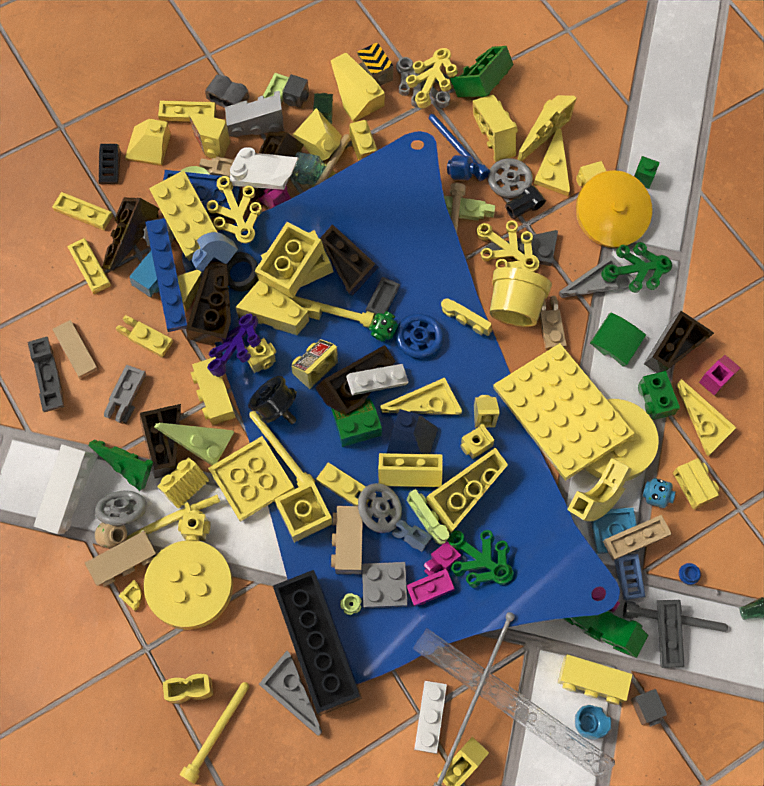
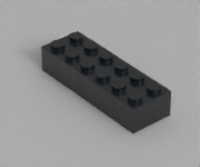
(317, 643)

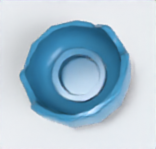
(592, 722)

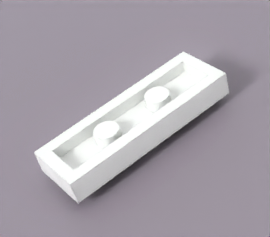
(377, 379)
(430, 717)

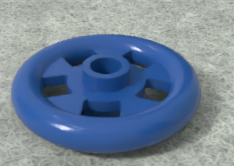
(414, 320)

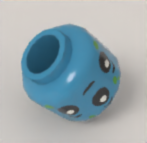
(659, 493)

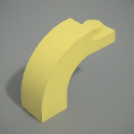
(604, 495)

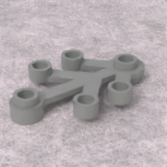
(438, 96)

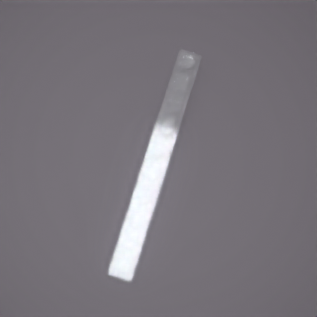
(515, 705)

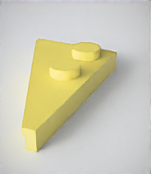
(553, 169)
(430, 399)
(708, 422)

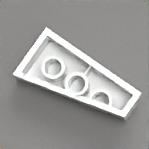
(64, 489)

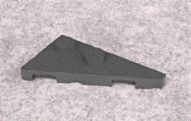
(542, 247)

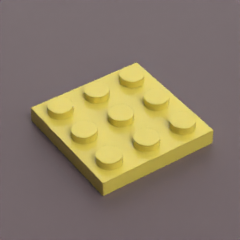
(251, 478)

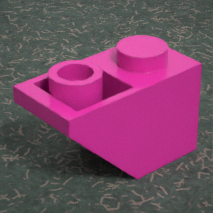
(719, 374)

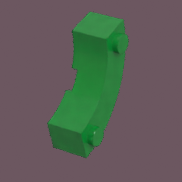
(621, 634)

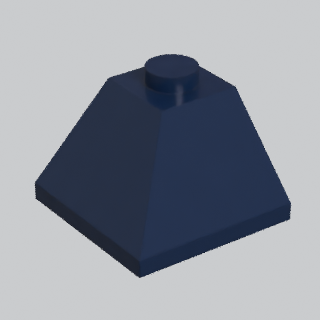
(411, 434)

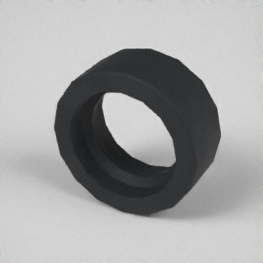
(248, 283)

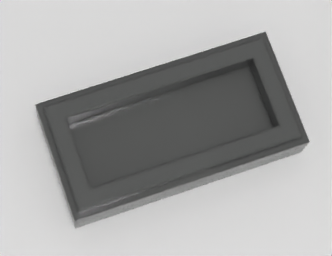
(383, 296)

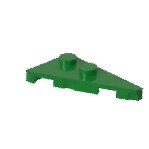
(125, 463)

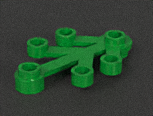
(639, 266)
(482, 560)

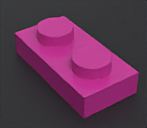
(430, 587)

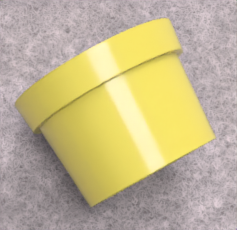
(518, 296)

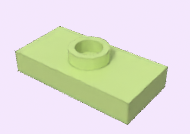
(276, 84)

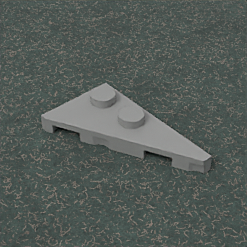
(593, 282)
(286, 687)

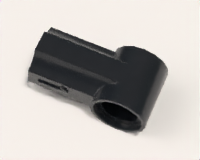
(529, 200)

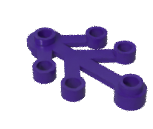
(246, 326)

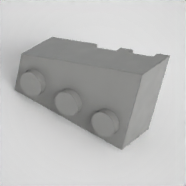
(255, 117)

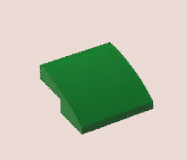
(618, 338)

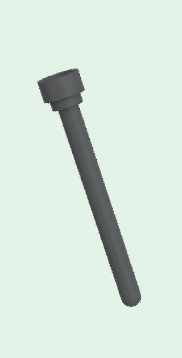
(632, 610)

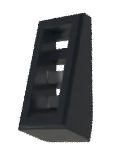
(109, 151)

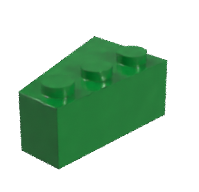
(484, 74)

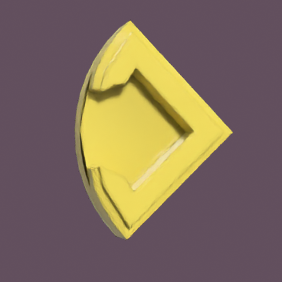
(314, 311)
(132, 595)

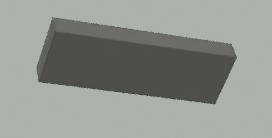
(670, 633)

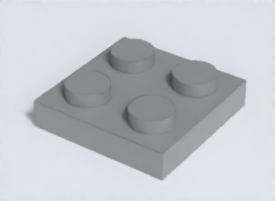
(384, 585)

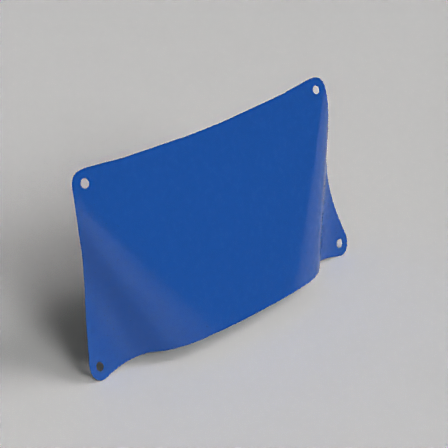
(400, 220)

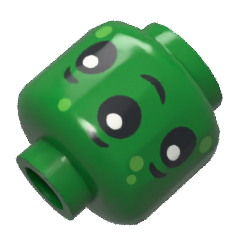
(383, 326)

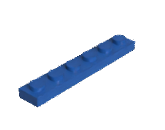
(166, 275)

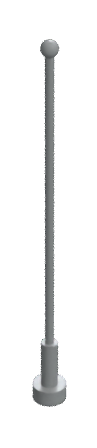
(509, 617)

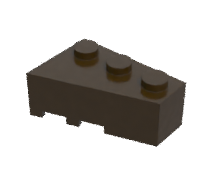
(350, 262)
(676, 341)
(160, 447)

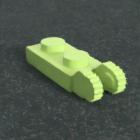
(428, 518)

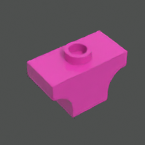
(274, 197)

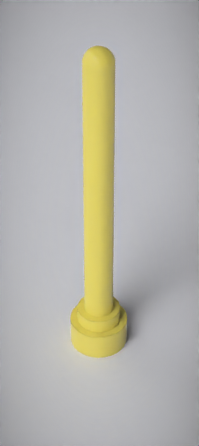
(364, 318)
(302, 477)
(192, 770)

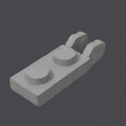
(124, 392)

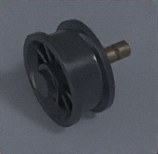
(273, 400)

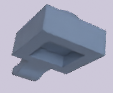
(414, 536)

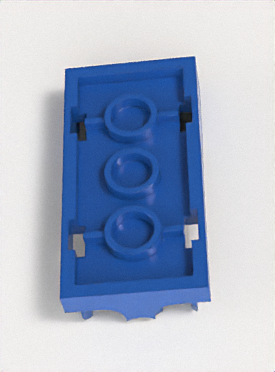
(207, 189)

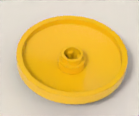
(614, 209)

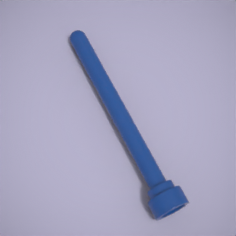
(481, 170)

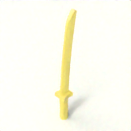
(176, 515)

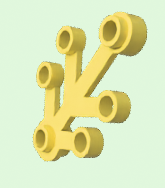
(440, 58)
(236, 213)
(509, 250)

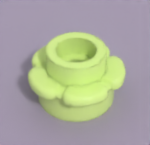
(355, 599)

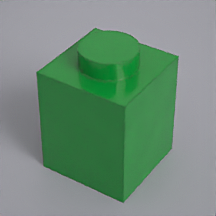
(646, 171)

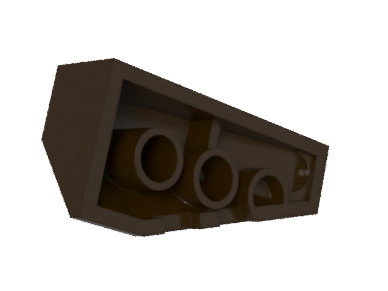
(278, 144)
(131, 221)
(211, 309)
(336, 390)

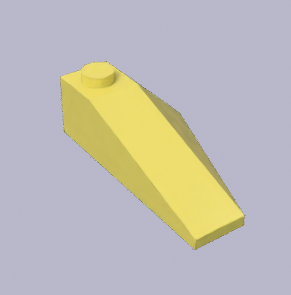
(357, 88)
(553, 116)

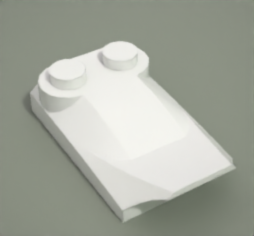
(261, 169)

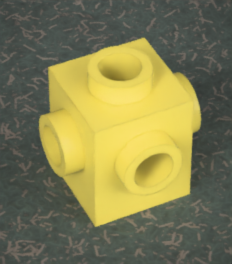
(261, 356)
(197, 532)

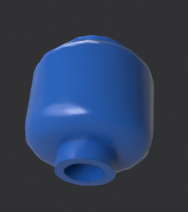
(461, 167)

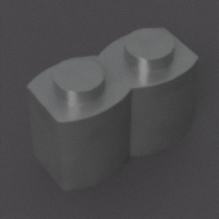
(226, 92)

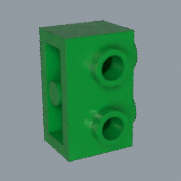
(658, 395)

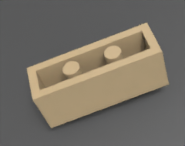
(347, 540)
(121, 559)

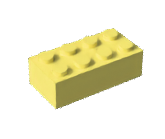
(183, 211)

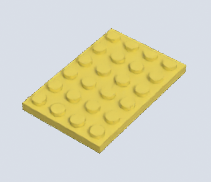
(563, 411)

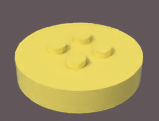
(637, 451)
(188, 584)

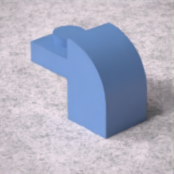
(211, 246)

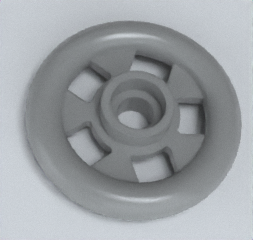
(505, 191)
(120, 506)
(366, 513)

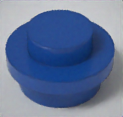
(689, 574)

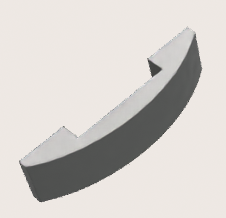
(47, 374)

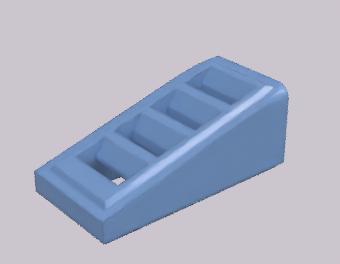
(620, 568)

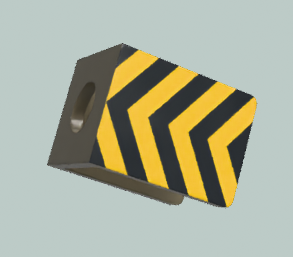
(376, 63)

